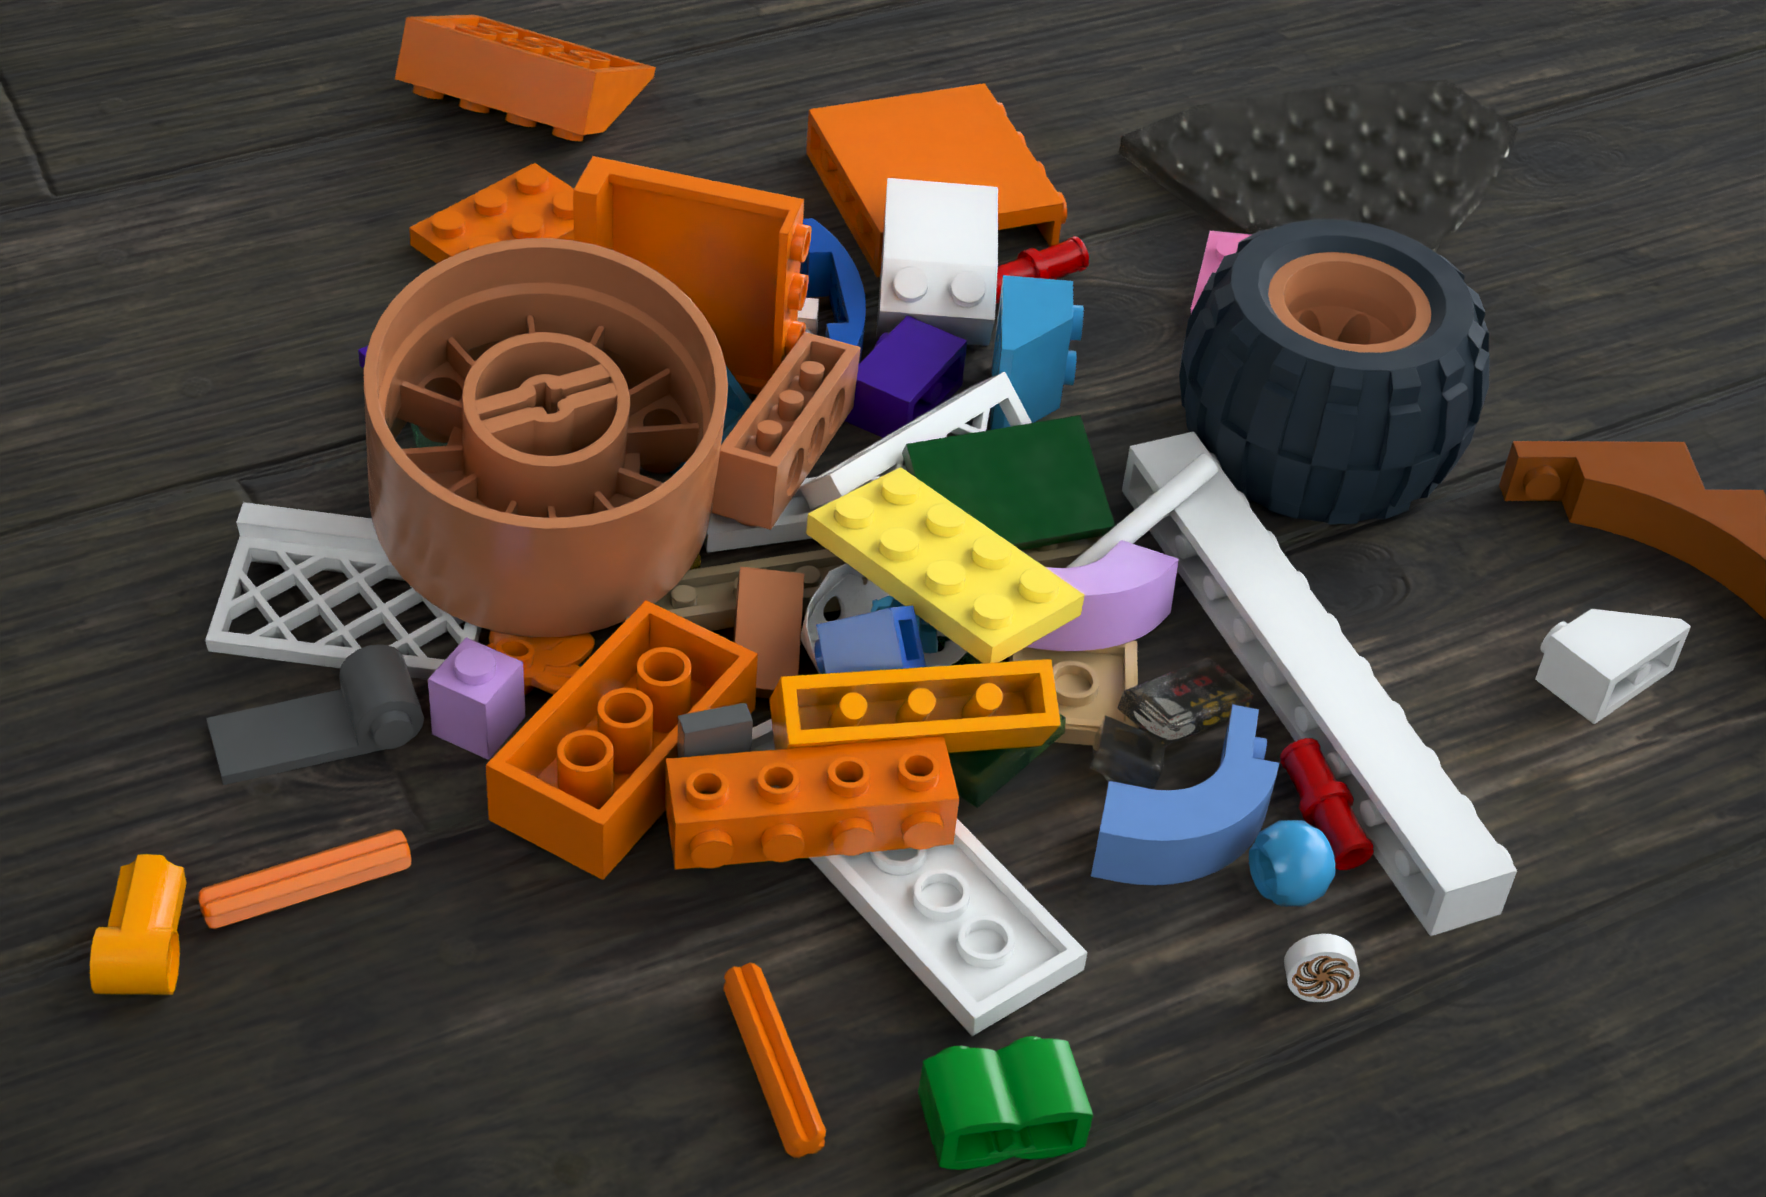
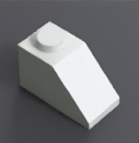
(1608, 658)

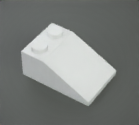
(940, 257)

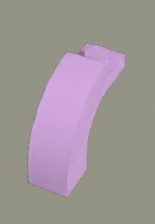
(1123, 599)

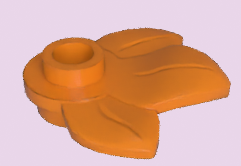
(546, 660)

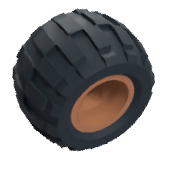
(1335, 369)

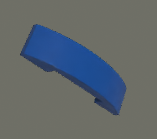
(835, 275)

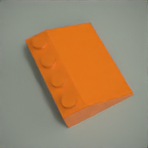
(518, 73)

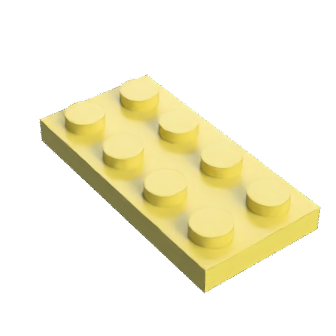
(945, 565)

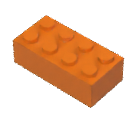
(593, 758)

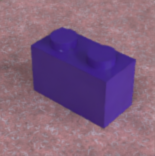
(906, 376)

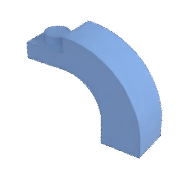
(1193, 830)

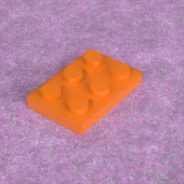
(517, 207)

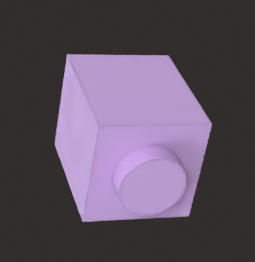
(477, 698)

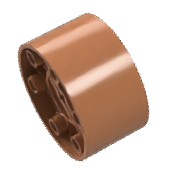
(552, 387)

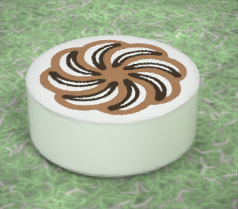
(1321, 968)

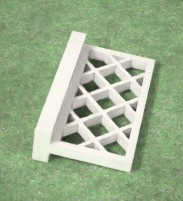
(304, 546)

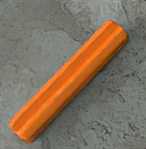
(304, 879)
(774, 1061)

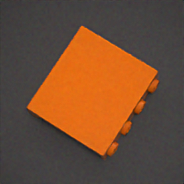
(931, 137)
(718, 243)

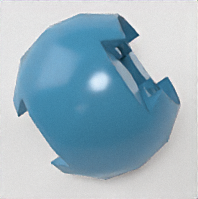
(1292, 863)

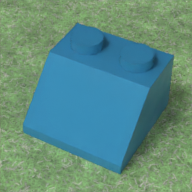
(1034, 342)

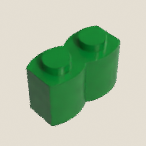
(1004, 1103)

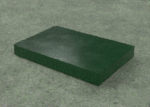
(1021, 481)

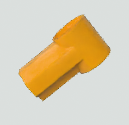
(141, 943)

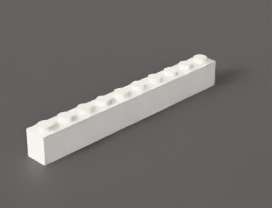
(1327, 692)

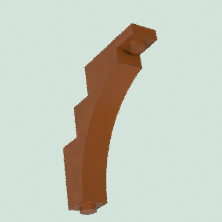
(1651, 497)

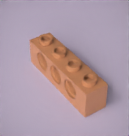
(785, 431)

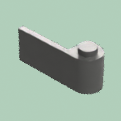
(367, 715)

